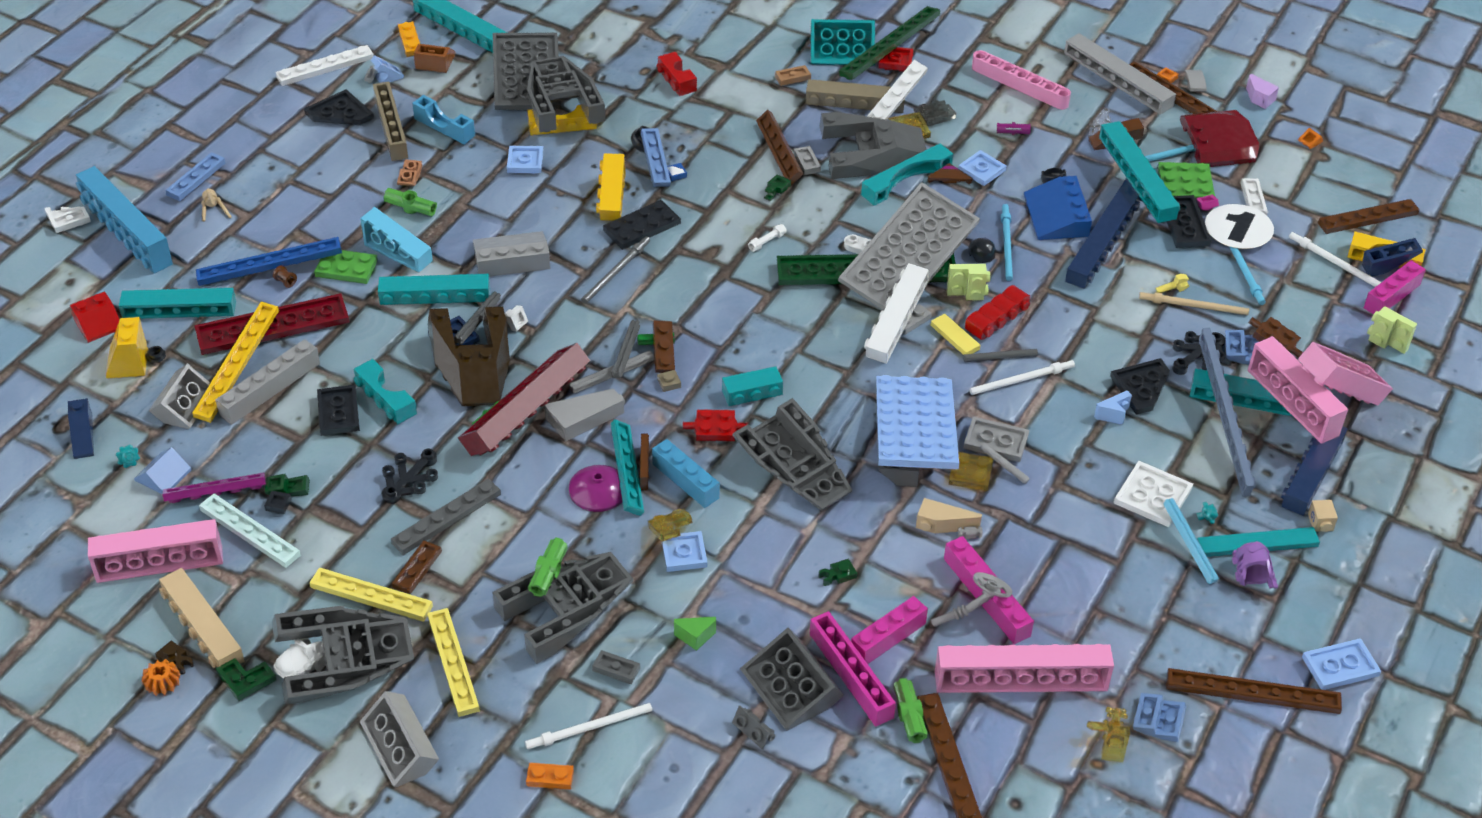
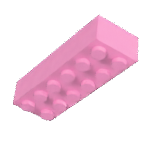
(1344, 374)
(1296, 390)
(155, 550)

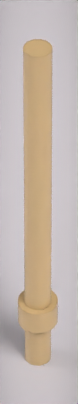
(1158, 298)

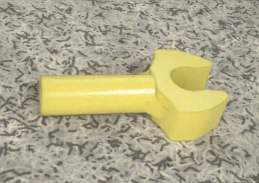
(1180, 283)

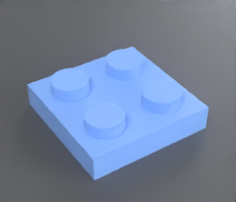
(525, 159)
(982, 167)
(685, 552)

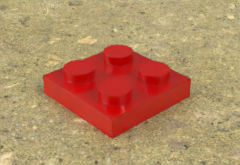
(897, 59)

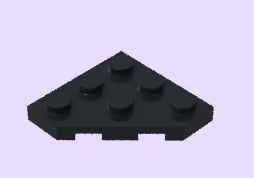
(341, 109)
(1143, 382)

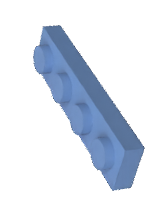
(655, 157)
(195, 176)

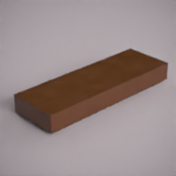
(644, 462)
(416, 567)

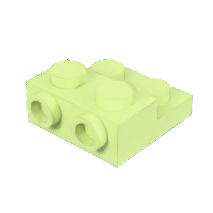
(968, 281)
(1391, 330)

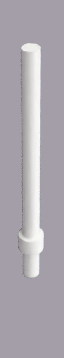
(1307, 244)
(1054, 368)
(548, 738)

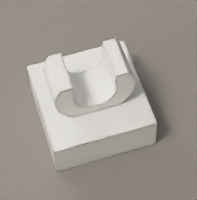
(516, 318)

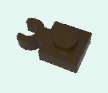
(175, 654)

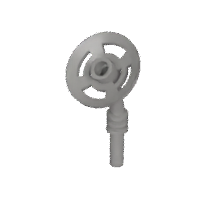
(991, 587)

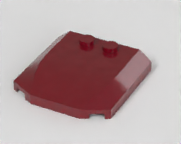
(1221, 138)

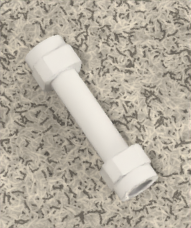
(756, 244)

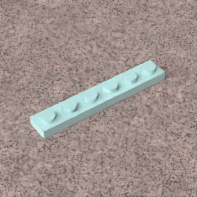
(250, 530)

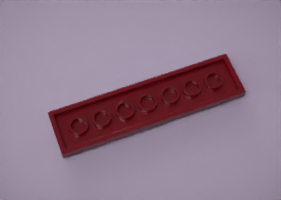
(289, 321)

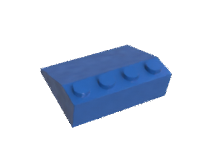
(1058, 209)

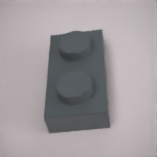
(616, 667)

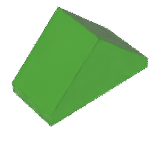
(695, 630)

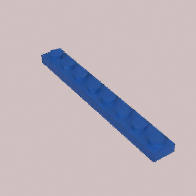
(268, 261)

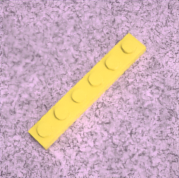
(371, 594)
(453, 662)

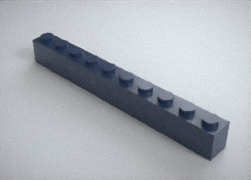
(1103, 236)

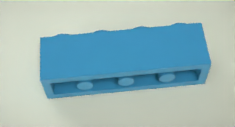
(685, 473)

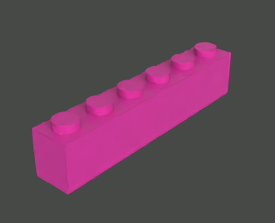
(1004, 610)
(852, 669)

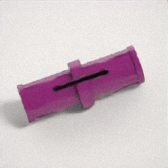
(1025, 128)

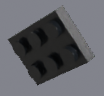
(338, 410)

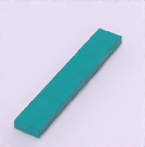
(627, 468)
(1273, 540)

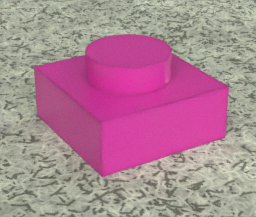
(1207, 202)

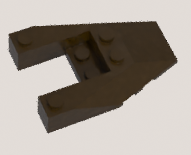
(472, 371)

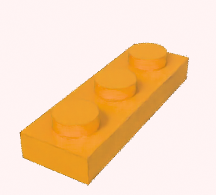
(409, 37)

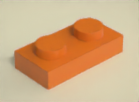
(550, 776)

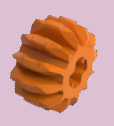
(161, 677)

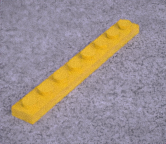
(236, 360)

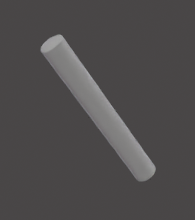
(1004, 463)

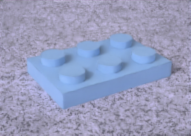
(1341, 664)

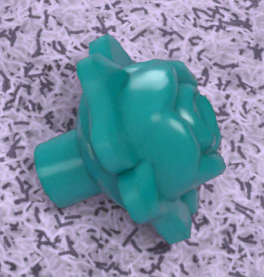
(127, 456)
(1208, 512)

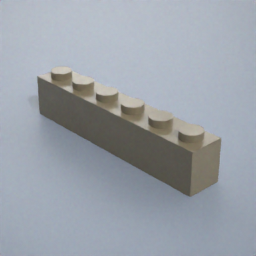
(846, 95)
(390, 121)

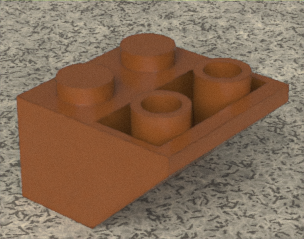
(433, 58)

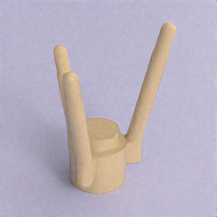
(210, 199)

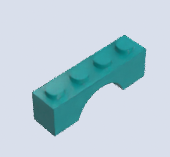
(396, 404)

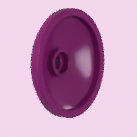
(596, 488)

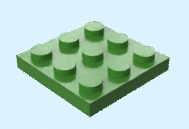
(1186, 178)

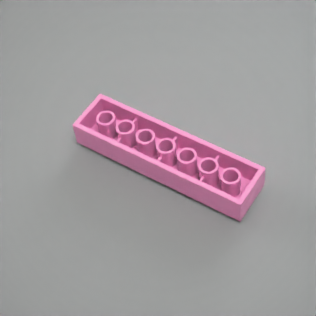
(1023, 668)

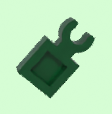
(839, 571)

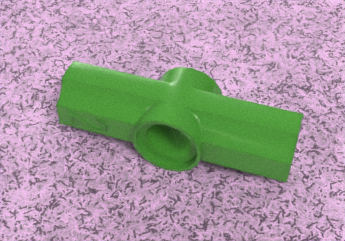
(410, 202)
(548, 567)
(910, 710)

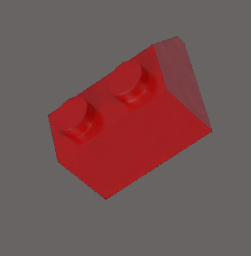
(95, 316)

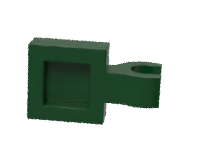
(776, 185)

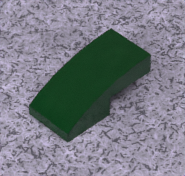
(281, 483)

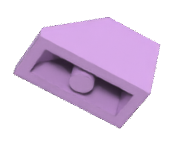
(1261, 92)

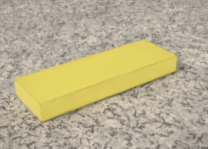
(955, 334)

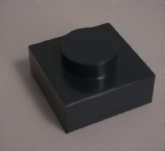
(278, 502)

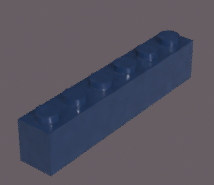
(1310, 473)

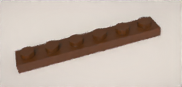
(779, 147)
(1368, 216)

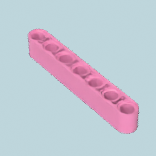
(1021, 79)

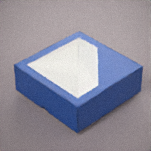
(676, 172)

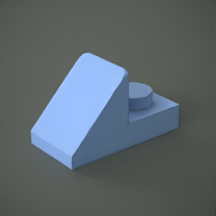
(386, 70)
(1114, 408)

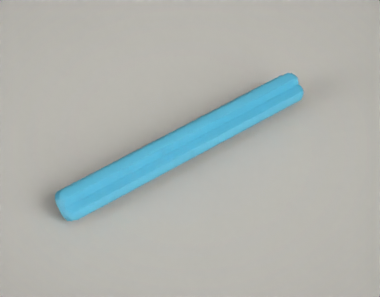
(1191, 541)

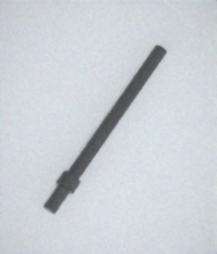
(636, 250)

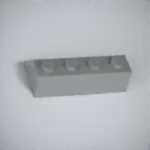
(398, 739)

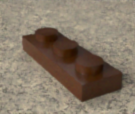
(663, 346)

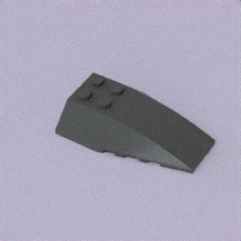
(796, 455)

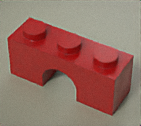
(671, 68)

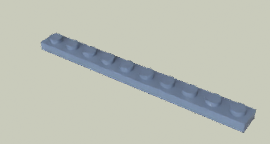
(1227, 414)

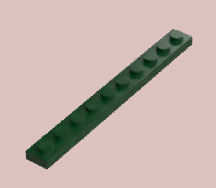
(889, 43)

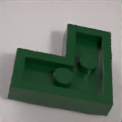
(243, 682)

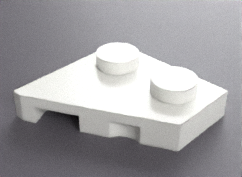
(67, 218)

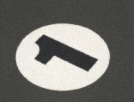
(1239, 226)

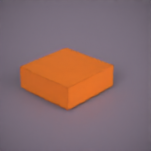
(1168, 75)

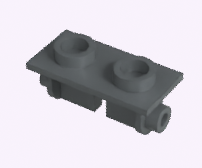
(751, 727)

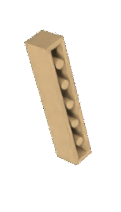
(200, 618)

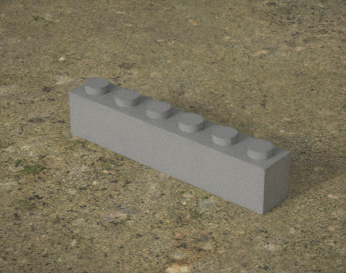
(267, 382)

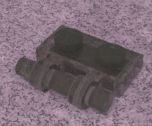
(936, 112)

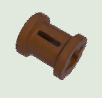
(281, 274)

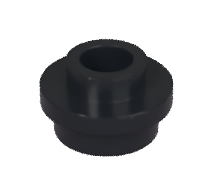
(155, 354)

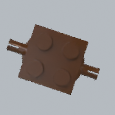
(1282, 334)

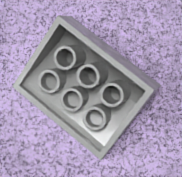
(512, 254)

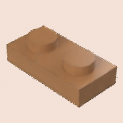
(792, 75)

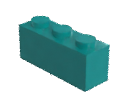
(752, 386)

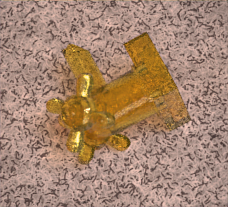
(1116, 734)

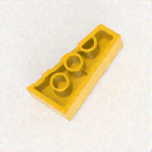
(612, 186)

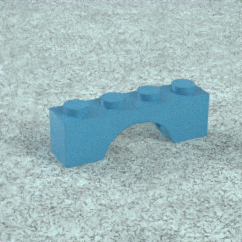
(428, 113)

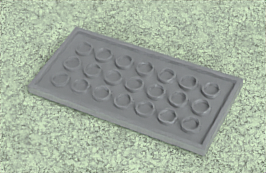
(919, 233)

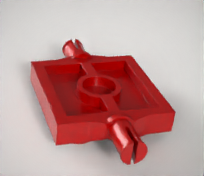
(714, 425)

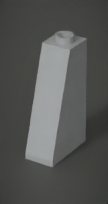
(584, 412)

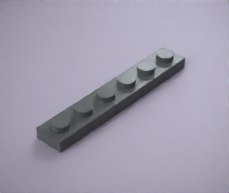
(445, 516)

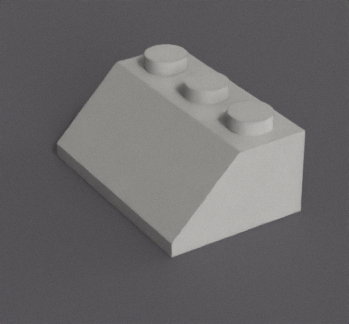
(180, 398)

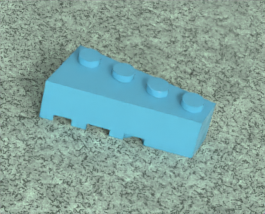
(394, 241)

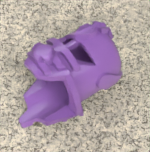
(1254, 565)

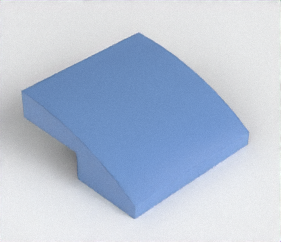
(1239, 346)
(1159, 717)

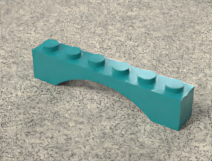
(929, 161)

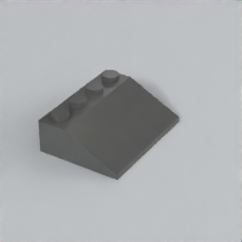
(791, 680)

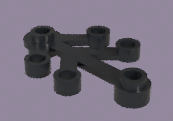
(1180, 365)
(392, 492)

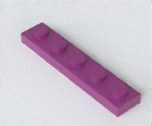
(216, 487)

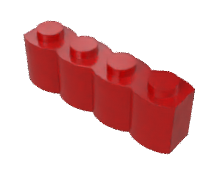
(997, 312)

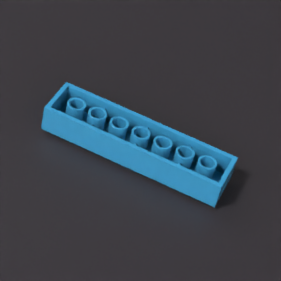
(124, 220)

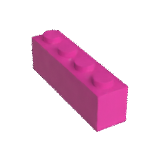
(1395, 287)
(890, 629)

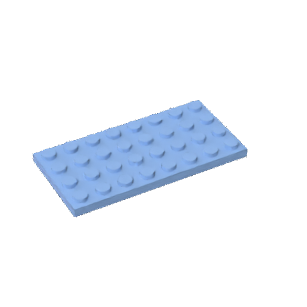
(916, 422)

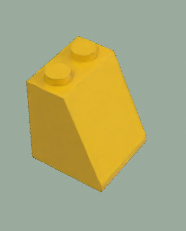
(127, 350)

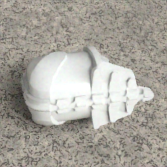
(301, 658)

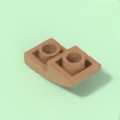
(410, 173)

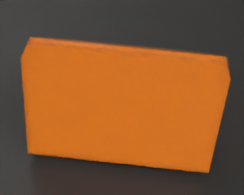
(1310, 138)

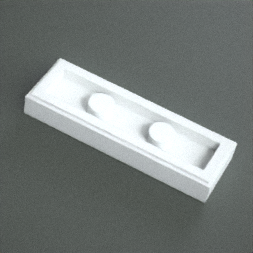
(1253, 194)

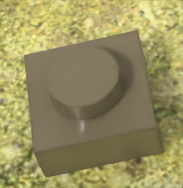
(669, 380)

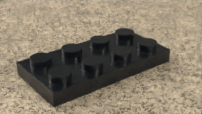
(641, 223)
(1189, 227)

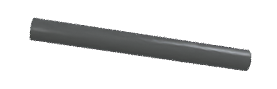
(1000, 355)

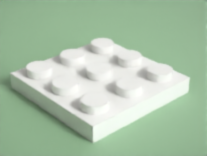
(1147, 491)

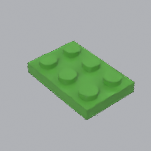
(347, 266)

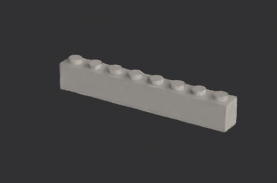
(1120, 73)

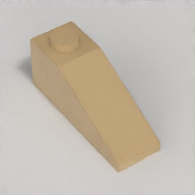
(944, 518)

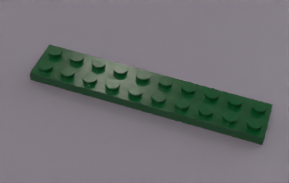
(828, 268)

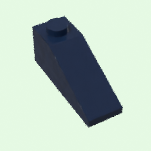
(1387, 257)
(81, 428)

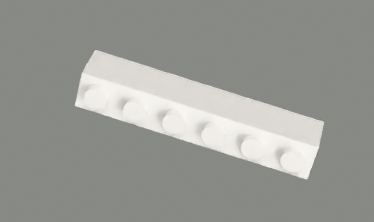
(897, 313)

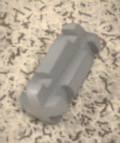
(370, 75)
(970, 532)

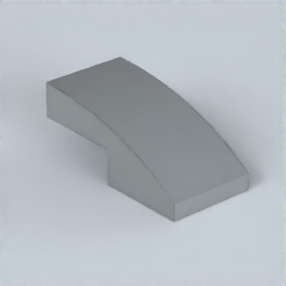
(1196, 80)

